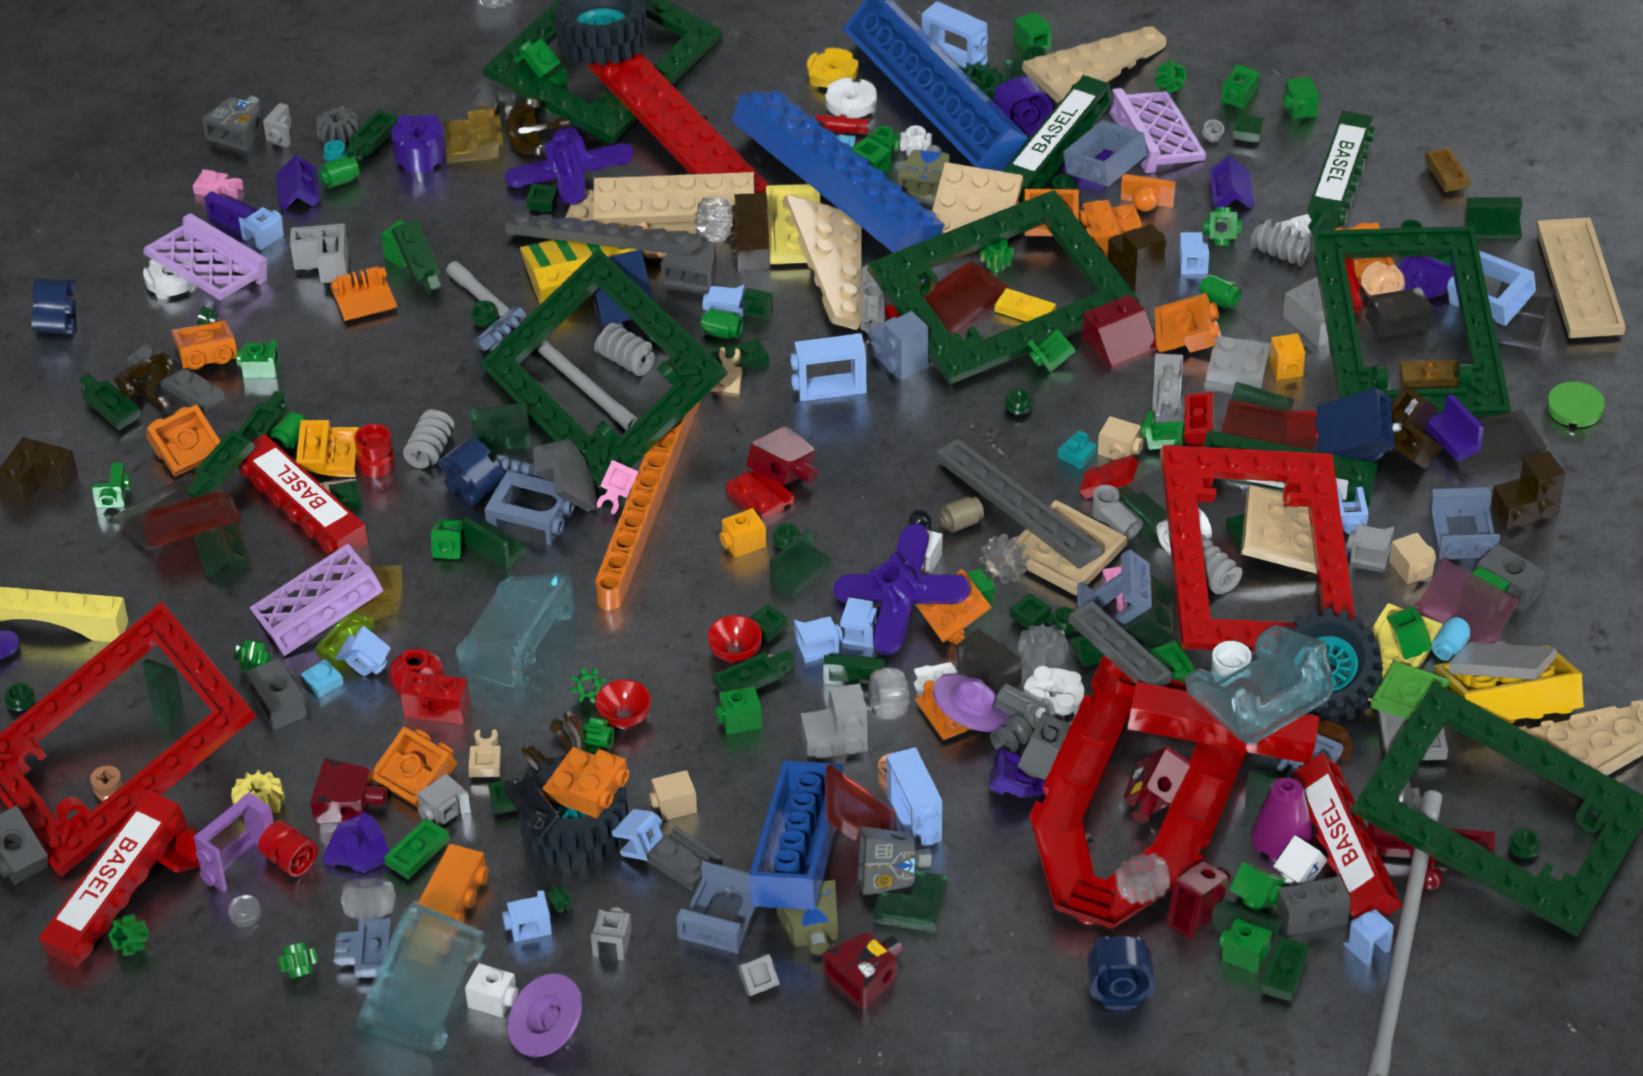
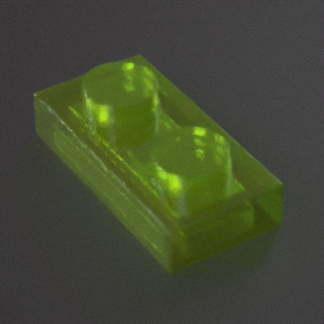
(334, 640)

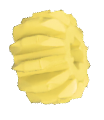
(263, 787)

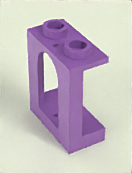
(214, 862)

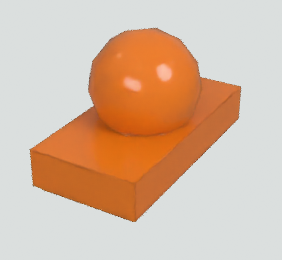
(1147, 192)

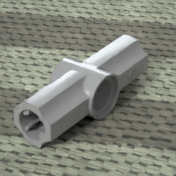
(871, 302)

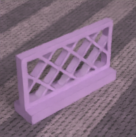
(1129, 116)
(217, 248)
(320, 610)

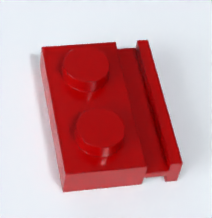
(759, 493)

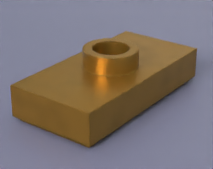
(1447, 169)
(1428, 373)

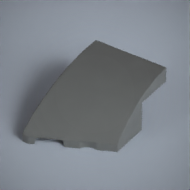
(568, 470)

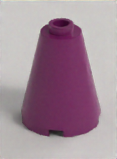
(1281, 819)

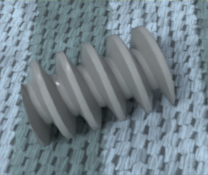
(1281, 242)
(625, 349)
(428, 439)
(1220, 570)

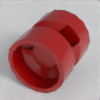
(374, 450)
(288, 848)

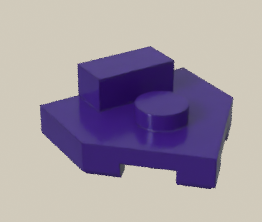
(1427, 274)
(1010, 778)
(357, 844)

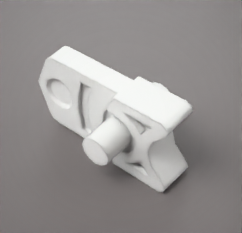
(1299, 222)
(932, 673)

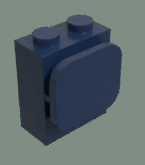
(634, 267)
(1356, 426)

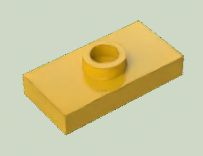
(1022, 305)

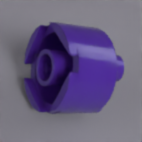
(1023, 103)
(418, 143)

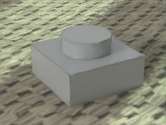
(758, 974)

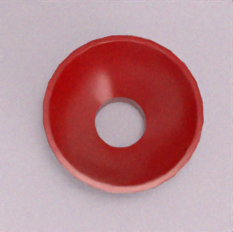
(734, 631)
(399, 667)
(623, 695)

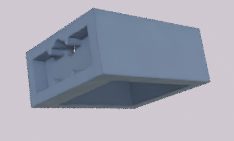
(1128, 151)

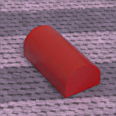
(1198, 417)

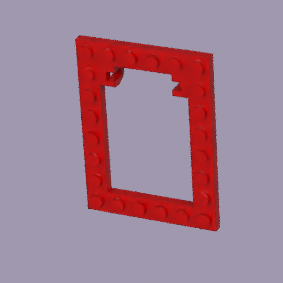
(1188, 479)
(73, 839)

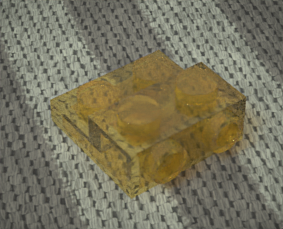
(473, 137)

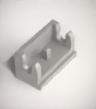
(1167, 382)

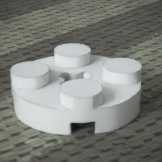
(861, 96)
(166, 285)
(1056, 680)

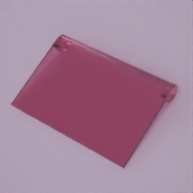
(1465, 596)

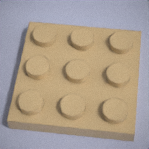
(973, 193)
(1277, 531)
(1059, 571)

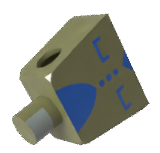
(923, 172)
(813, 926)

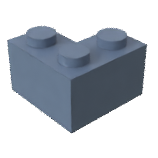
(900, 345)

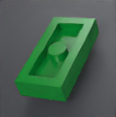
(1173, 659)
(416, 848)

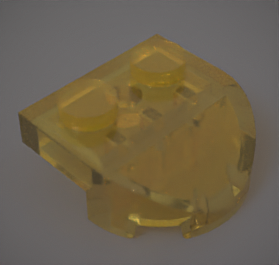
(390, 599)

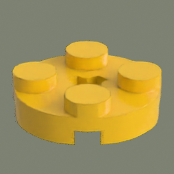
(820, 67)

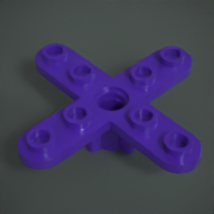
(568, 162)
(899, 586)

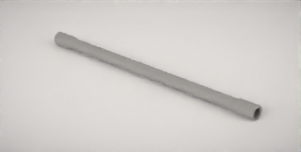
(617, 411)
(1381, 1055)

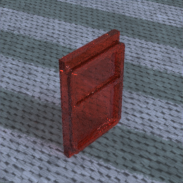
(964, 295)
(1269, 424)
(189, 517)
(854, 807)

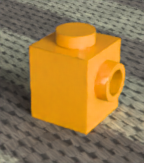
(1287, 356)
(743, 533)

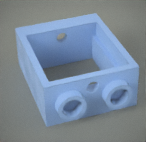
(941, 18)
(1513, 298)
(824, 351)
(914, 797)

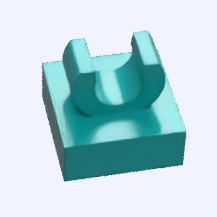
(1077, 450)

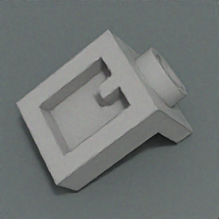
(278, 125)

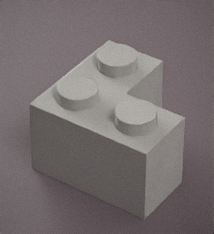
(321, 248)
(1305, 311)
(836, 729)

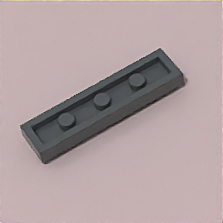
(182, 382)
(1118, 646)

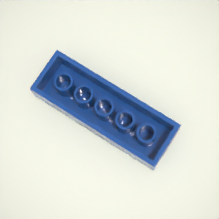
(793, 839)

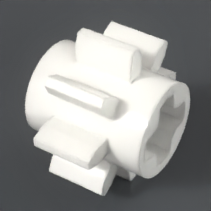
(915, 139)

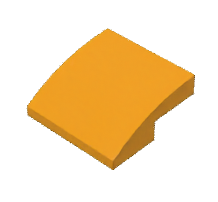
(327, 449)

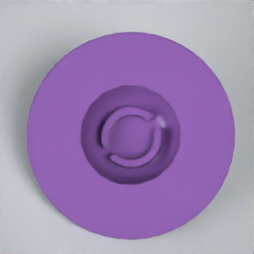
(968, 702)
(544, 1015)

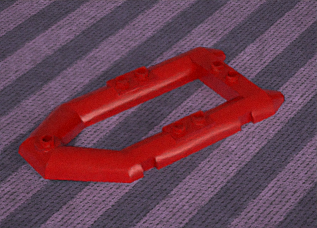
(1071, 786)

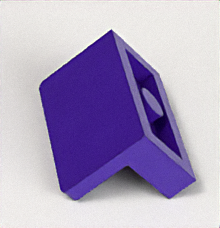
(299, 181)
(1230, 182)
(227, 209)
(1456, 430)

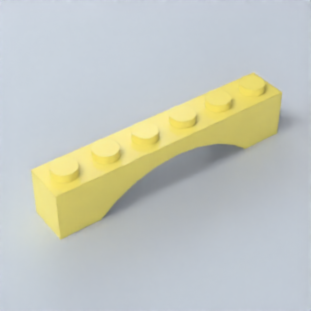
(90, 615)

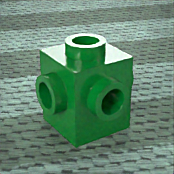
(1225, 216)

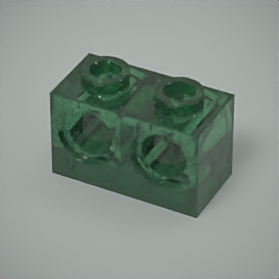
(1157, 622)

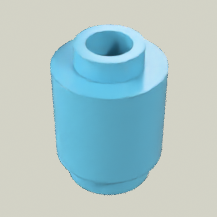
(1451, 638)

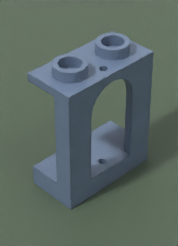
(1457, 503)
(502, 506)
(1132, 582)
(713, 931)

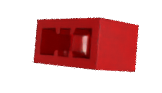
(435, 698)

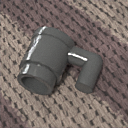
(487, 94)

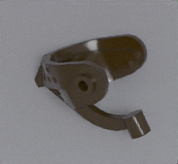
(529, 128)
(158, 366)
(535, 757)

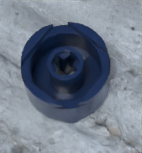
(53, 306)
(471, 470)
(1120, 972)

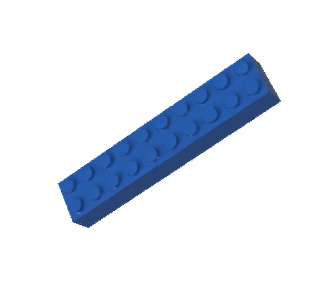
(935, 84)
(835, 170)

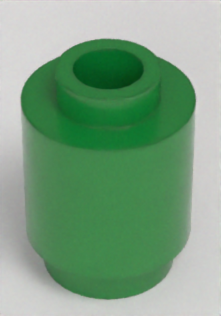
(339, 171)
(1220, 291)
(722, 324)
(287, 431)

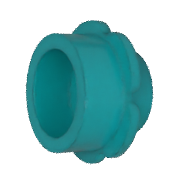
(334, 149)

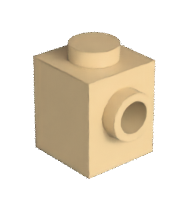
(1119, 439)
(1412, 558)
(673, 796)

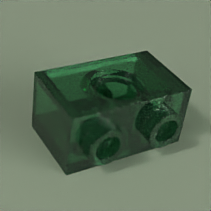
(501, 426)

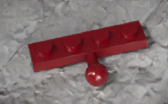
(1392, 846)

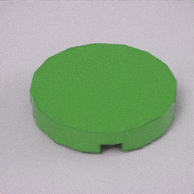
(1576, 404)

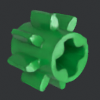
(1170, 76)
(886, 137)
(997, 255)
(251, 654)
(585, 676)
(597, 735)
(129, 935)
(297, 959)

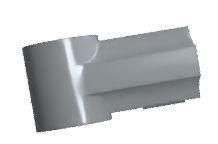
(1110, 510)

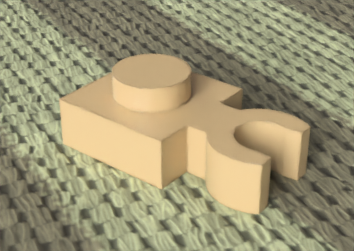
(731, 383)
(485, 756)

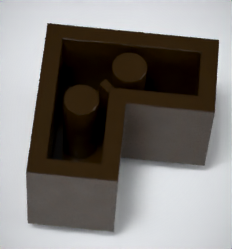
(750, 231)
(1139, 255)
(1409, 419)
(34, 466)
(1532, 496)

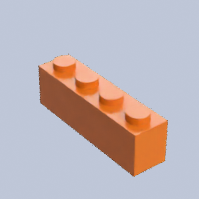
(456, 882)

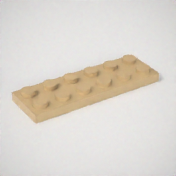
(663, 197)
(1580, 277)

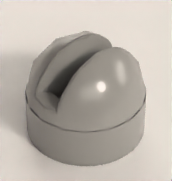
(1211, 125)

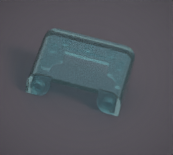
(514, 626)
(1271, 692)
(419, 978)

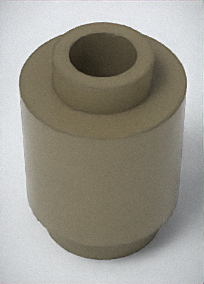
(961, 514)

